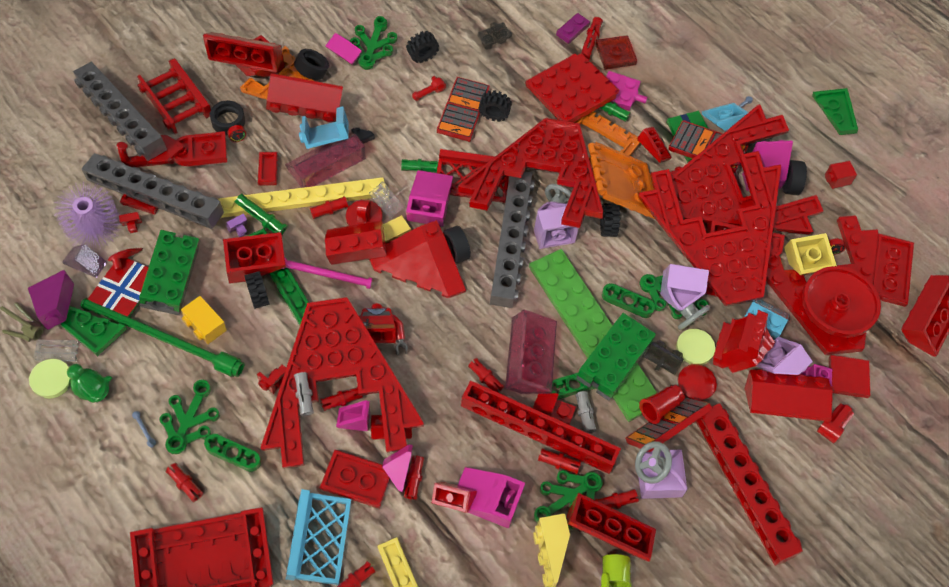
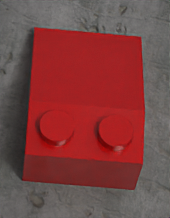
(253, 254)

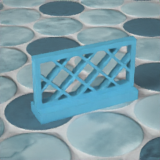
(300, 533)

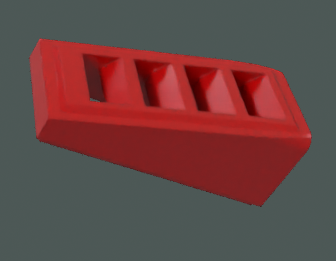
(652, 142)

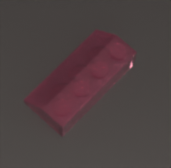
(326, 161)
(531, 354)

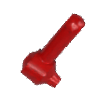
(437, 85)

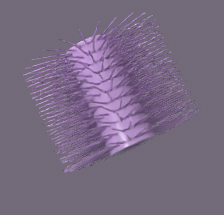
(88, 215)

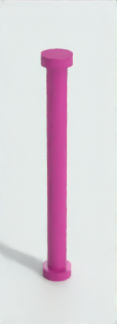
(328, 273)

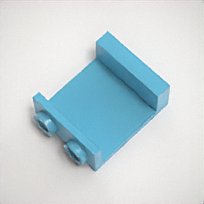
(325, 133)

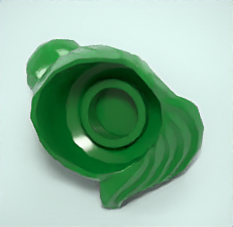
(88, 383)

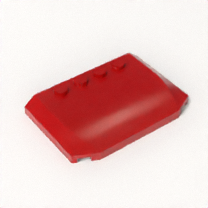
(204, 553)

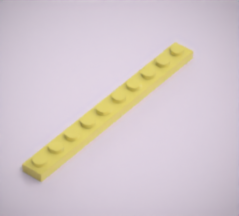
(302, 196)

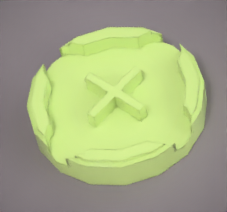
(696, 346)
(49, 378)

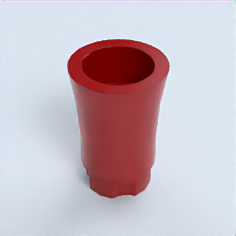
(661, 403)

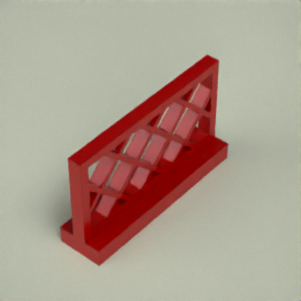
(471, 161)

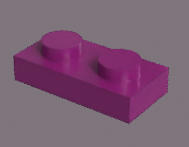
(573, 28)

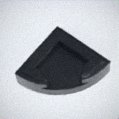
(364, 135)

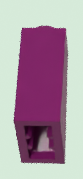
(52, 298)

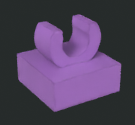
(237, 224)

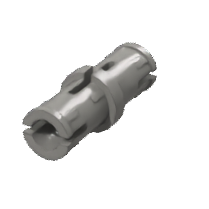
(303, 393)
(585, 412)

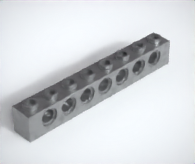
(119, 111)
(153, 190)
(503, 295)

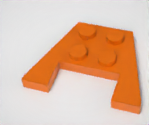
(256, 89)

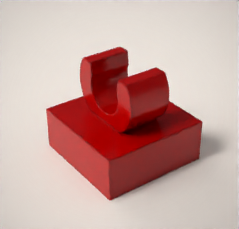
(130, 220)

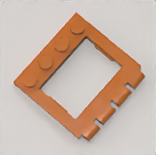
(614, 133)

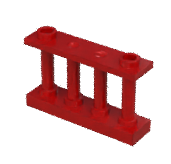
(184, 82)

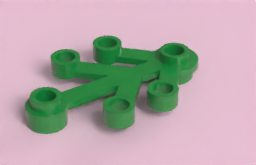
(368, 59)
(656, 286)
(188, 421)
(569, 494)

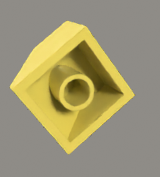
(809, 254)

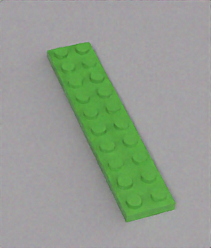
(586, 322)

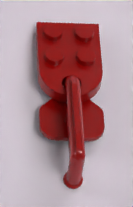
(185, 151)

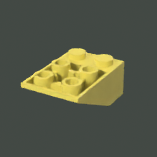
(552, 537)

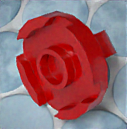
(363, 212)

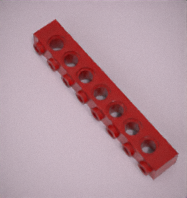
(540, 427)
(736, 475)

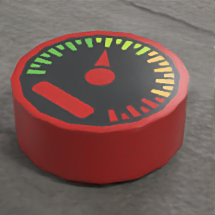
(236, 133)
(837, 245)

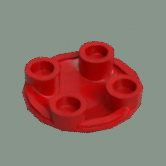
(697, 382)

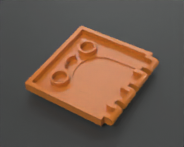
(620, 177)

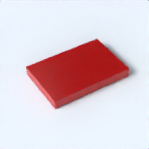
(355, 479)

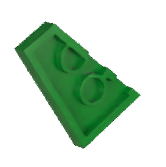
(838, 109)
(91, 331)

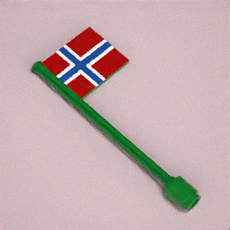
(118, 298)

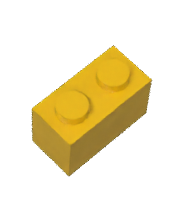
(203, 319)

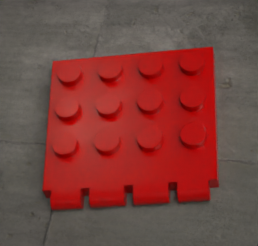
(572, 88)

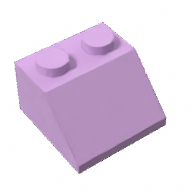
(786, 358)

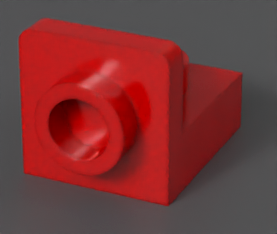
(274, 381)

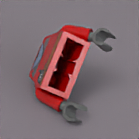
(383, 326)

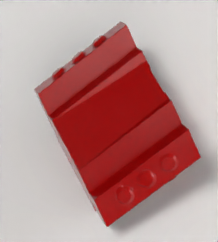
(743, 342)

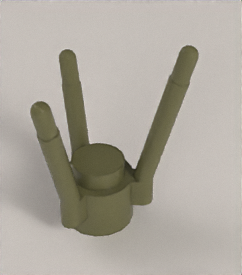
(31, 330)

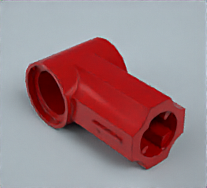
(835, 428)

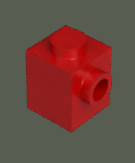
(840, 174)

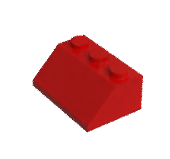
(355, 242)

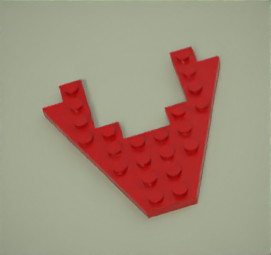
(550, 147)
(709, 186)
(733, 256)
(789, 284)
(330, 347)

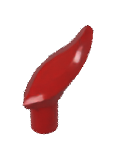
(117, 257)

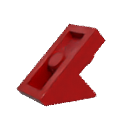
(555, 408)

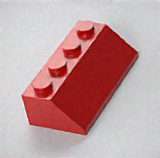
(243, 51)
(303, 97)
(929, 318)
(789, 395)
(611, 527)

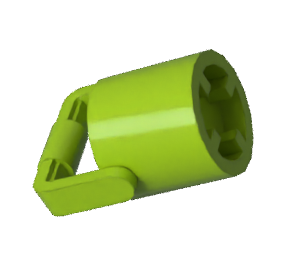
(616, 571)

